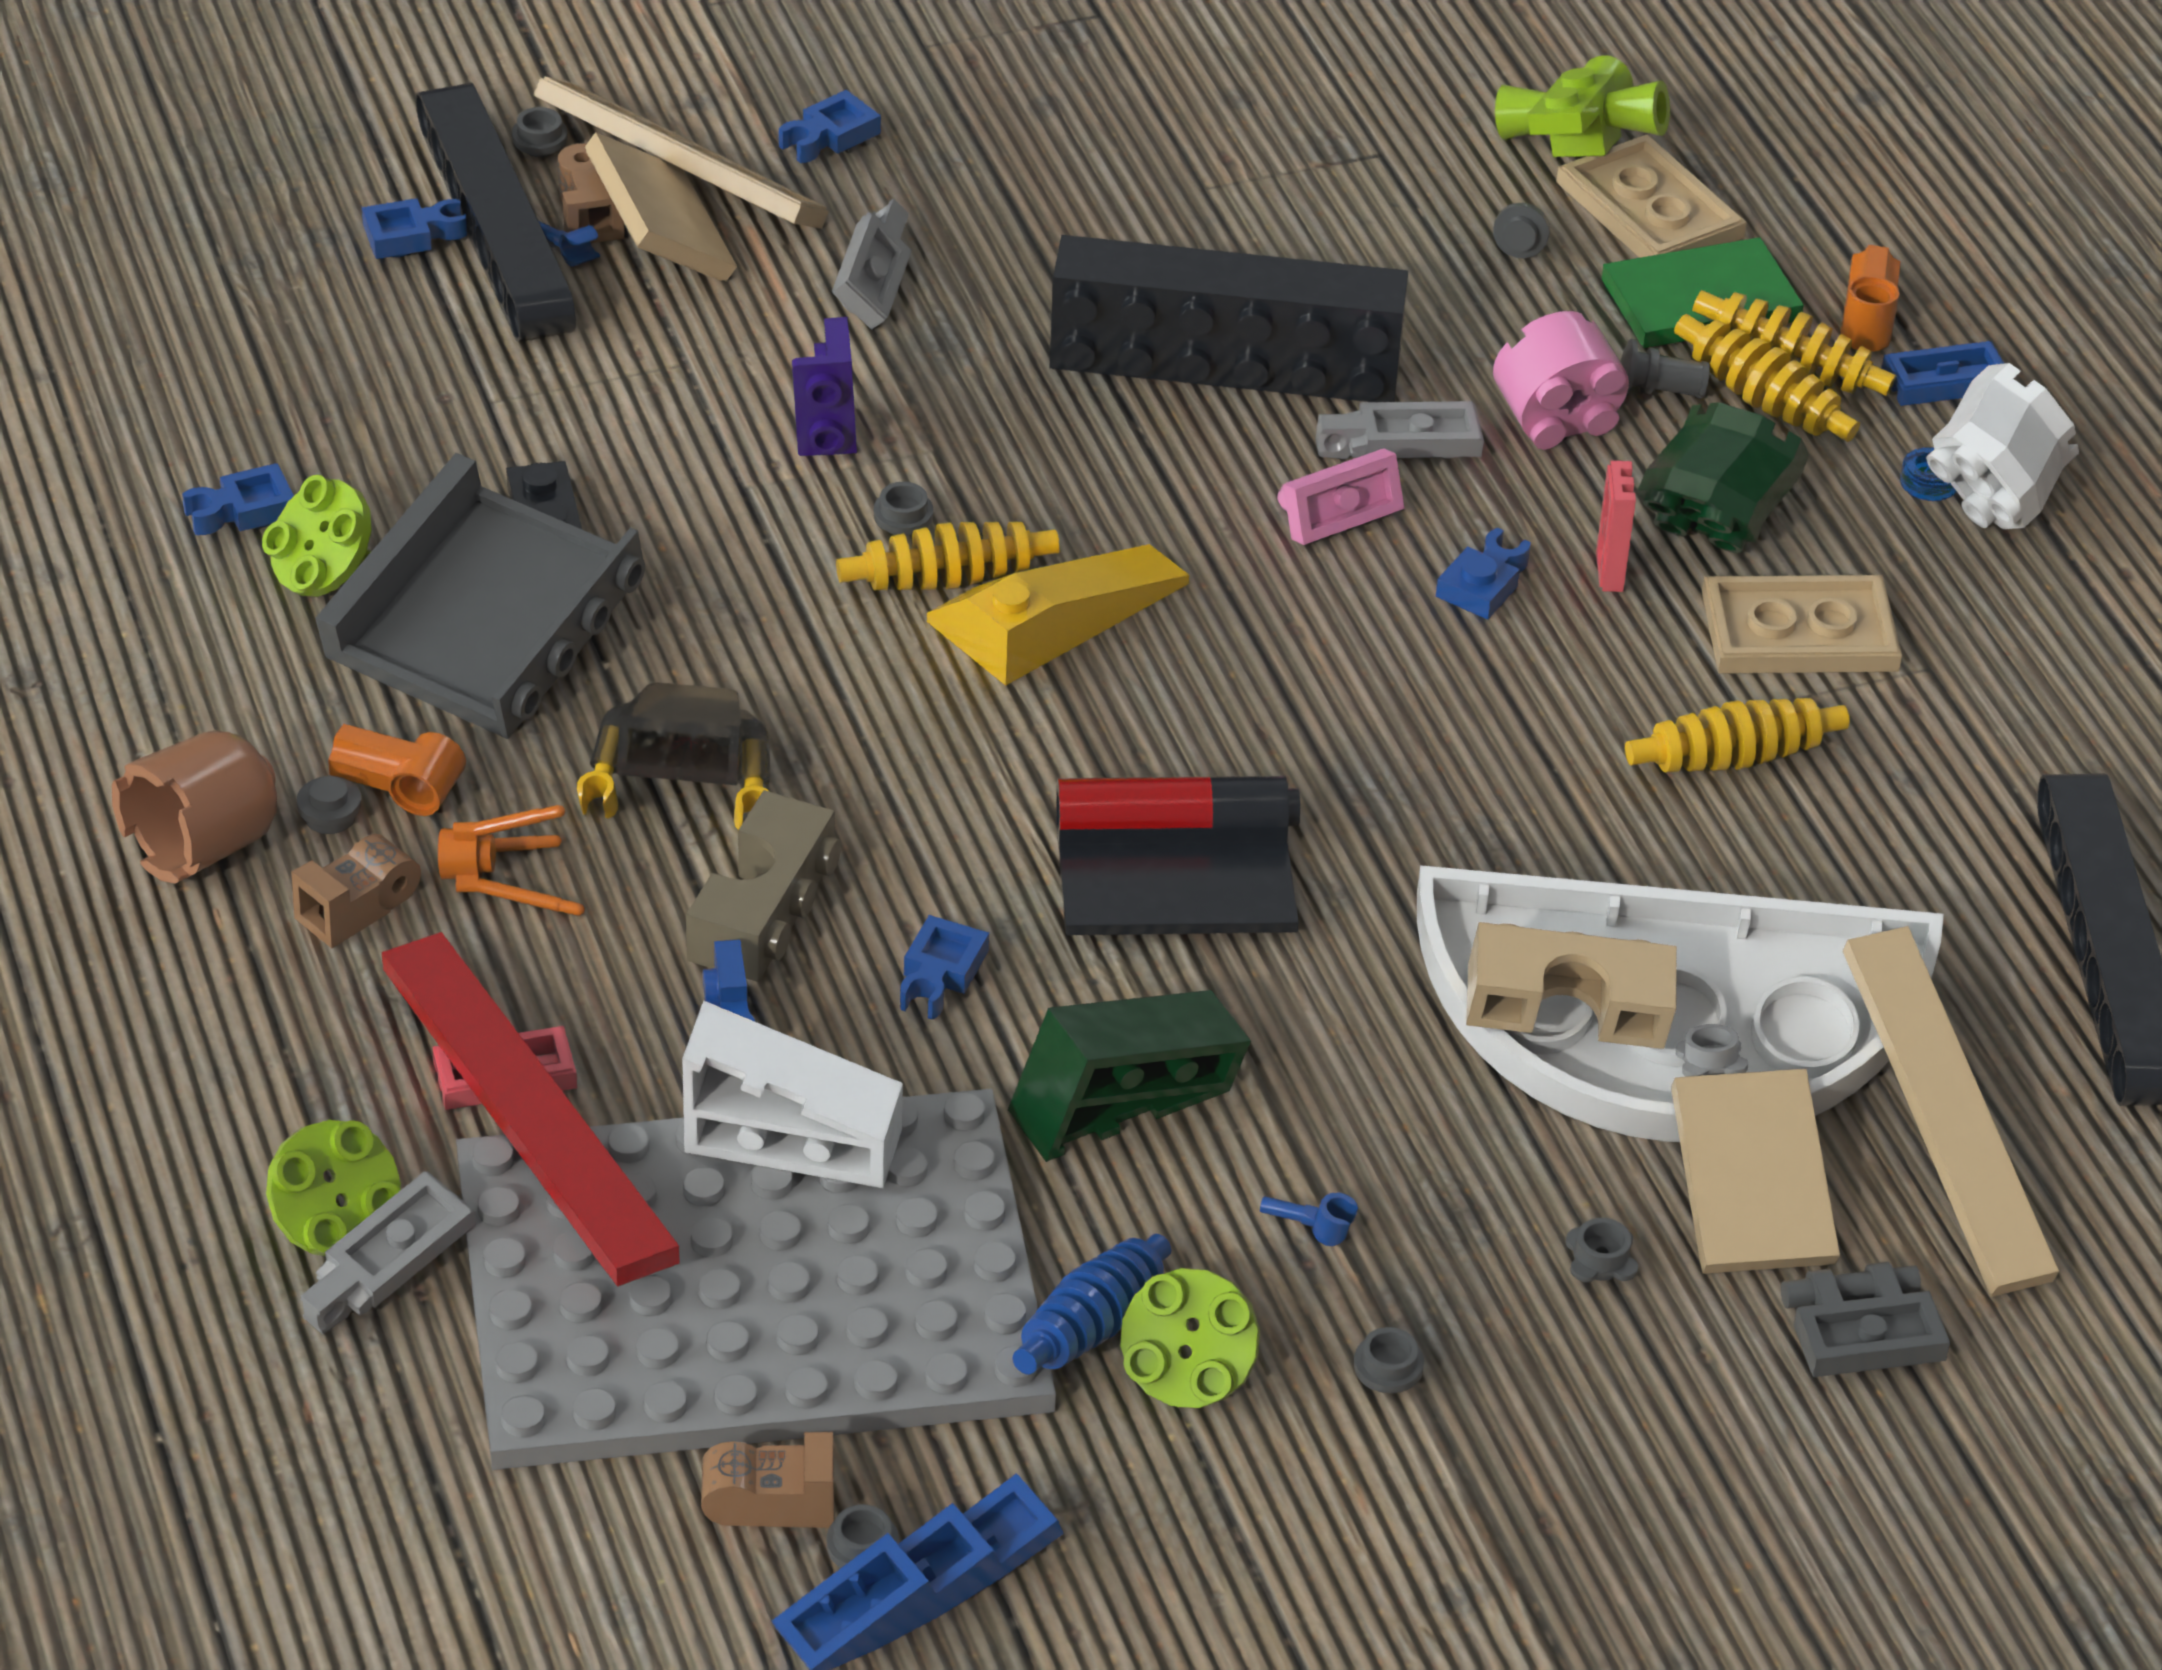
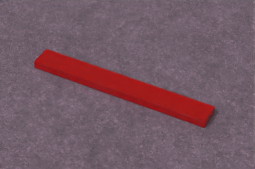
(531, 1110)

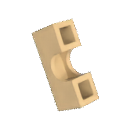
(1620, 979)

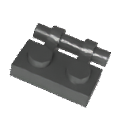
(1865, 1319)

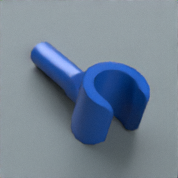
(574, 245)
(1328, 1222)

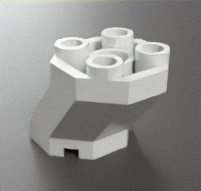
(2003, 448)

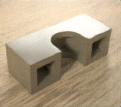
(782, 858)

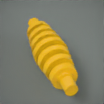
(1813, 351)
(1767, 377)
(947, 555)
(1737, 735)

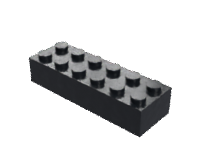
(1227, 319)

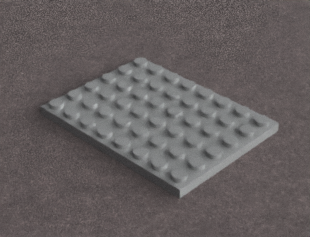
(788, 1302)

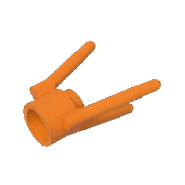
(471, 850)

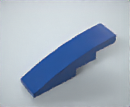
(913, 1582)

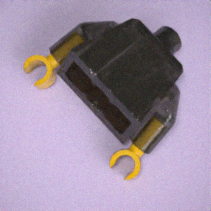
(681, 736)

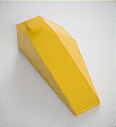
(1048, 610)

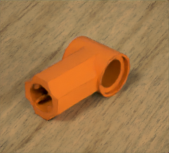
(1871, 298)
(412, 772)

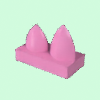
(1342, 496)

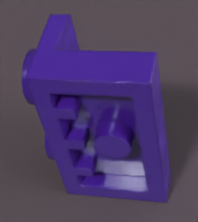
(826, 395)

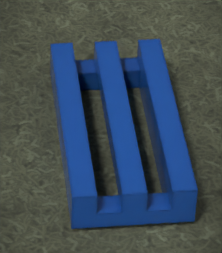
(1939, 371)

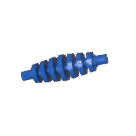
(1089, 1304)

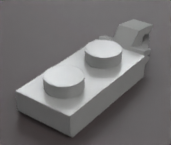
(874, 265)
(1404, 428)
(386, 1251)

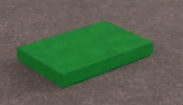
(1664, 287)

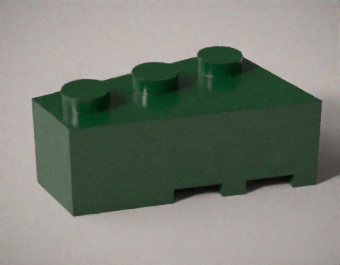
(1122, 1060)

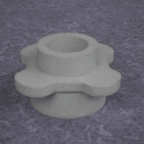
(1711, 1051)

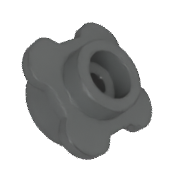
(1601, 1251)

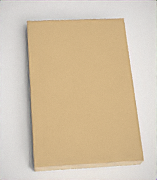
(1650, 199)
(660, 207)
(1801, 624)
(1754, 1171)

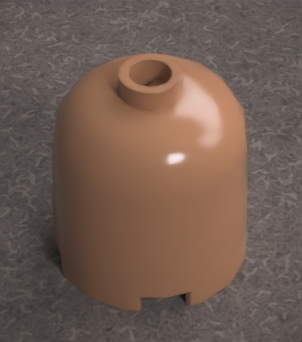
(195, 802)

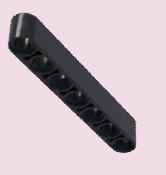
(496, 212)
(2107, 928)

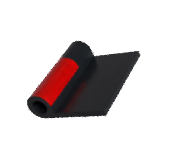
(1176, 855)

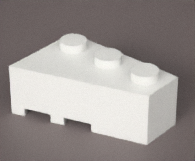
(785, 1103)

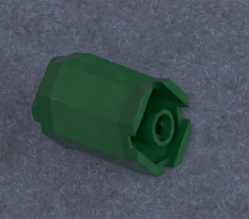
(1722, 475)

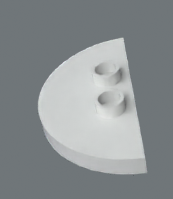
(1741, 963)

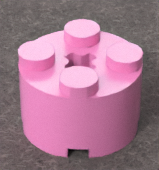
(1561, 379)

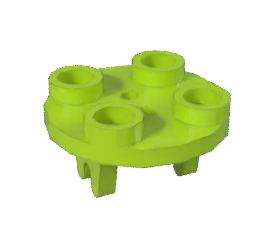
(319, 537)
(306, 1203)
(1158, 1329)

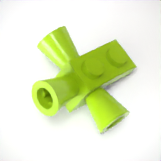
(1584, 109)

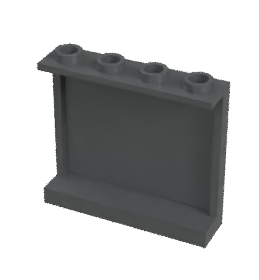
(477, 601)

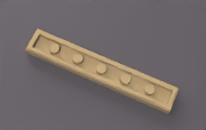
(682, 152)
(1950, 1112)

